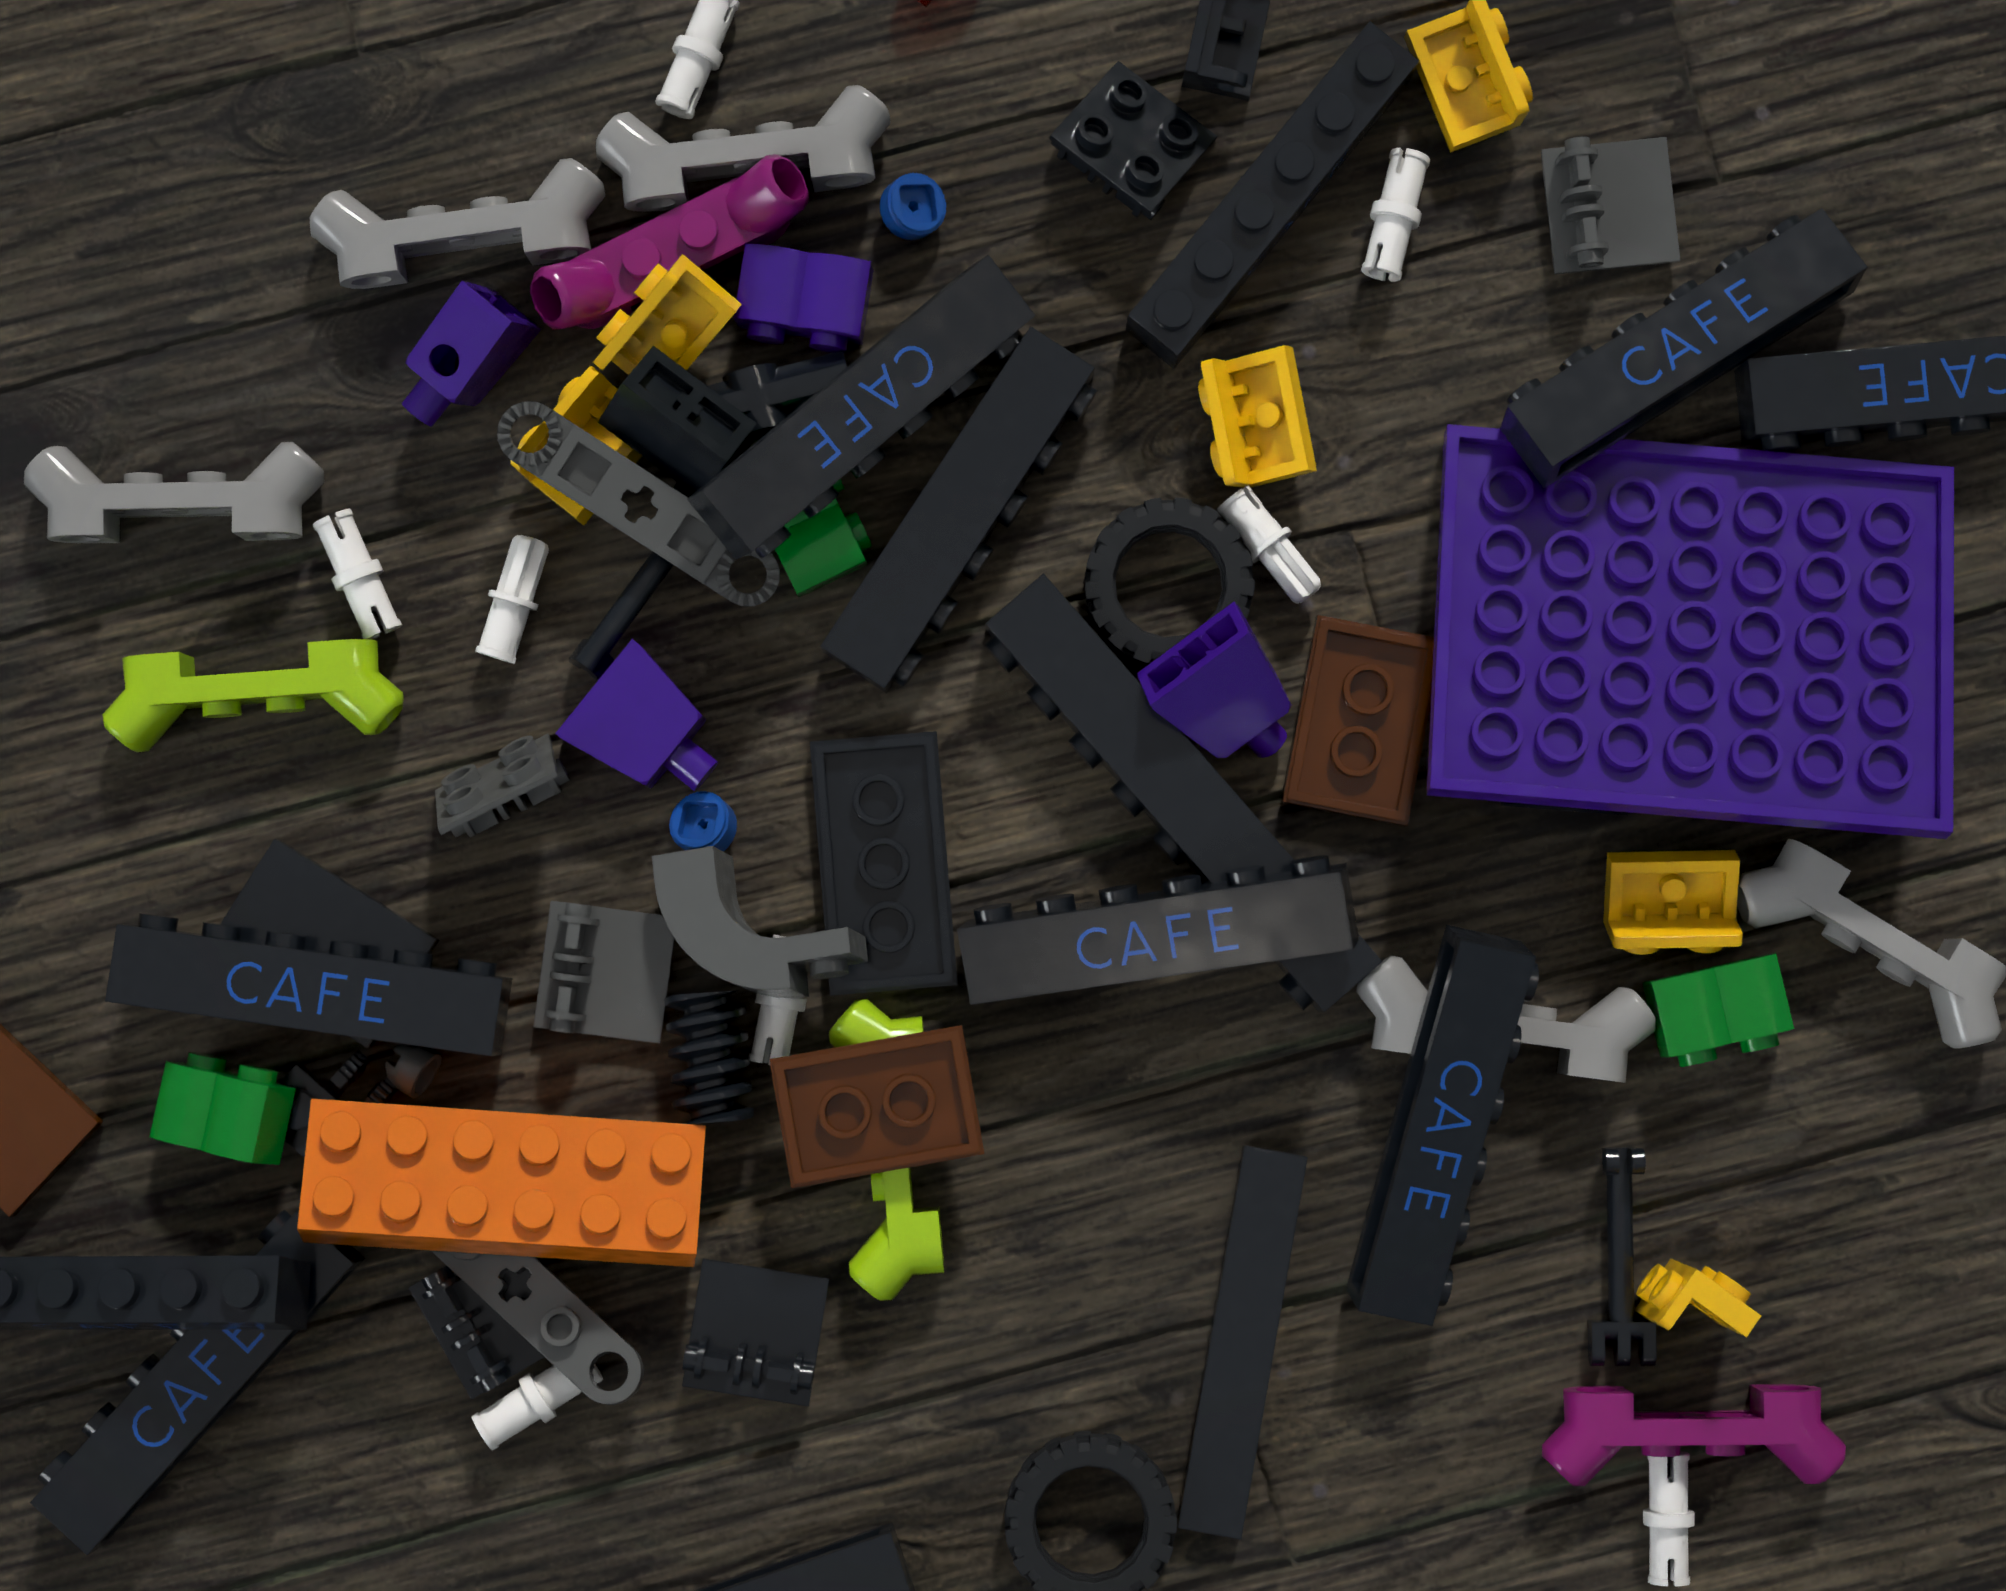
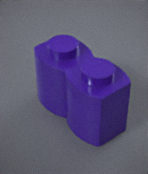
(803, 296)

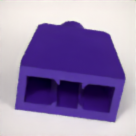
(485, 336)
(1220, 688)
(640, 723)

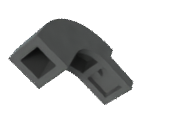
(705, 919)

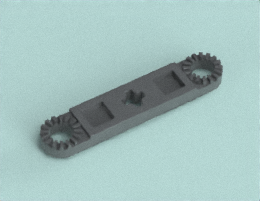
(598, 478)
(551, 1320)

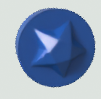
(912, 206)
(702, 822)

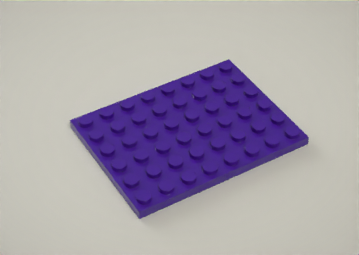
(1697, 635)

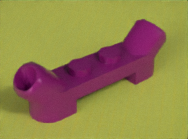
(705, 230)
(1780, 1417)

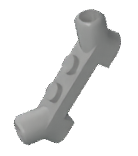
(658, 171)
(375, 250)
(90, 512)
(1957, 975)
(1589, 1047)

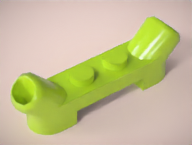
(166, 685)
(908, 1237)

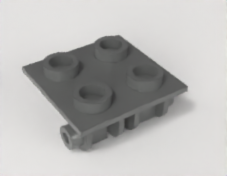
(1610, 204)
(471, 794)
(604, 972)

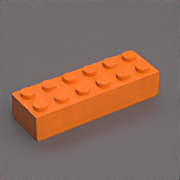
(501, 1183)

